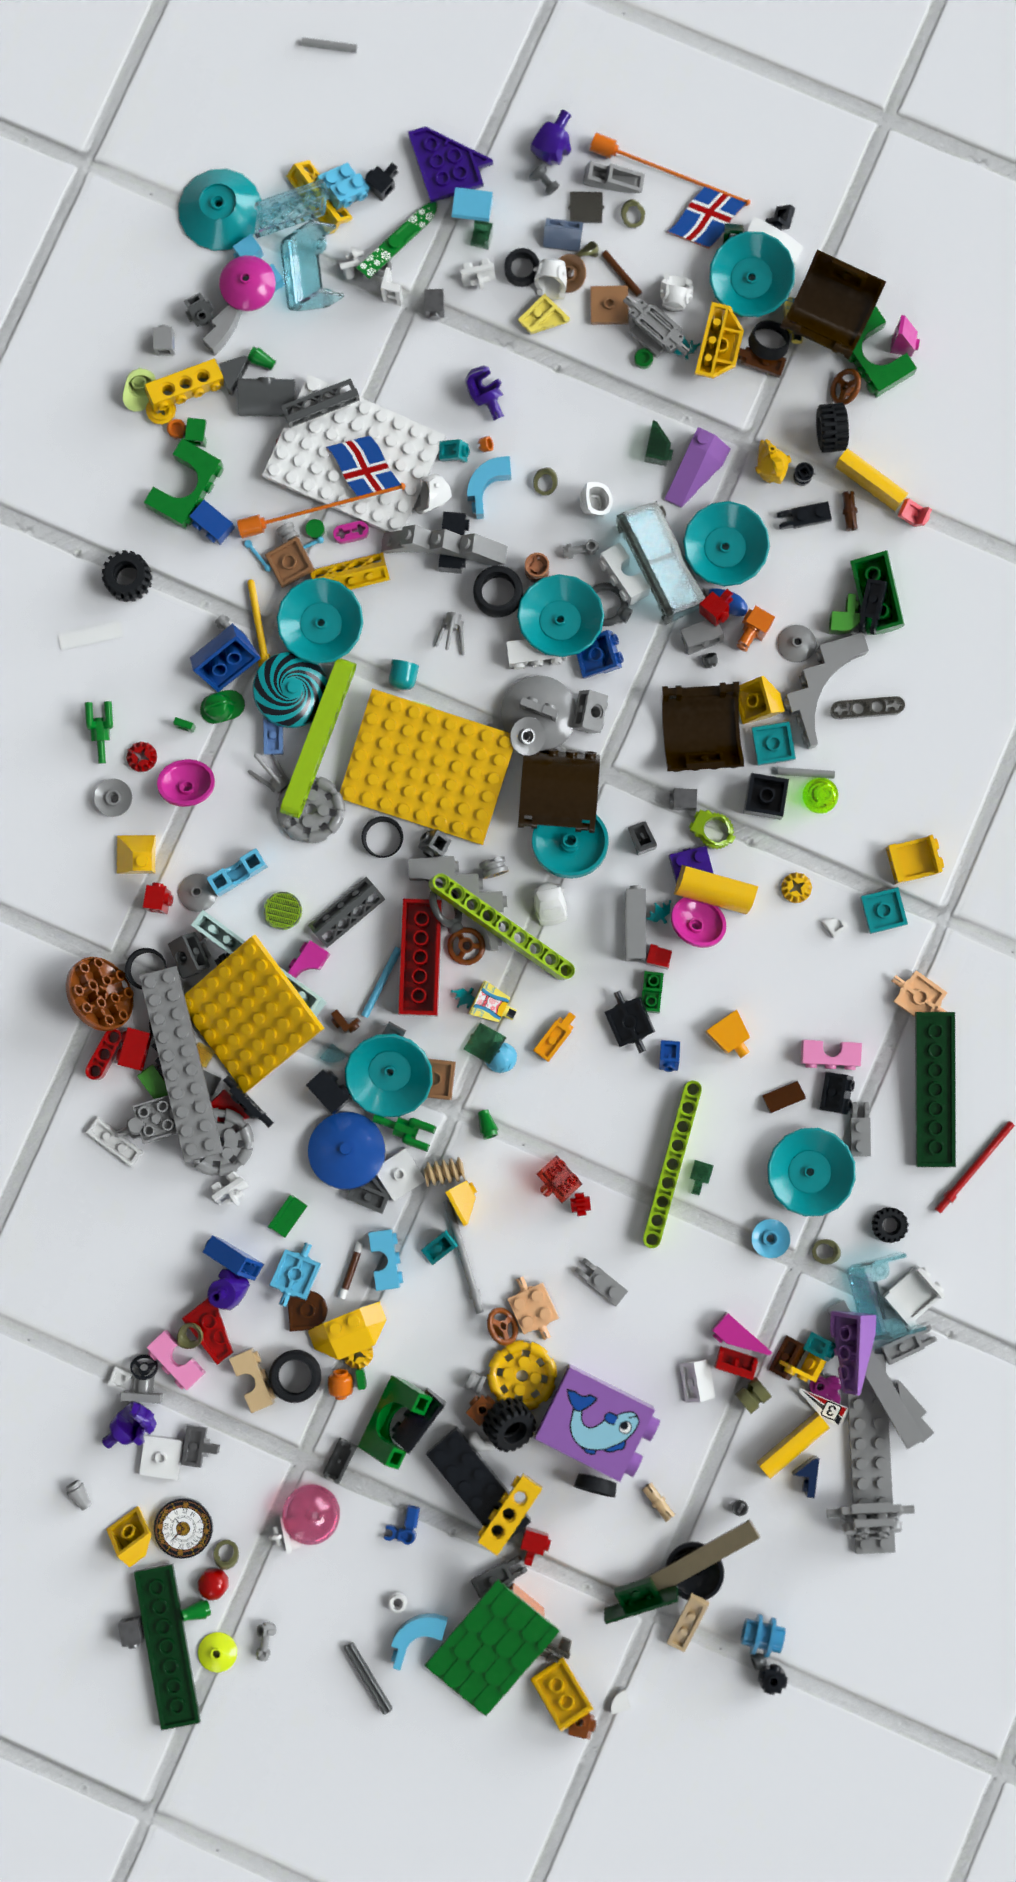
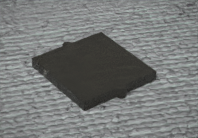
(586, 207)

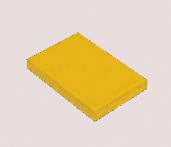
(562, 1694)

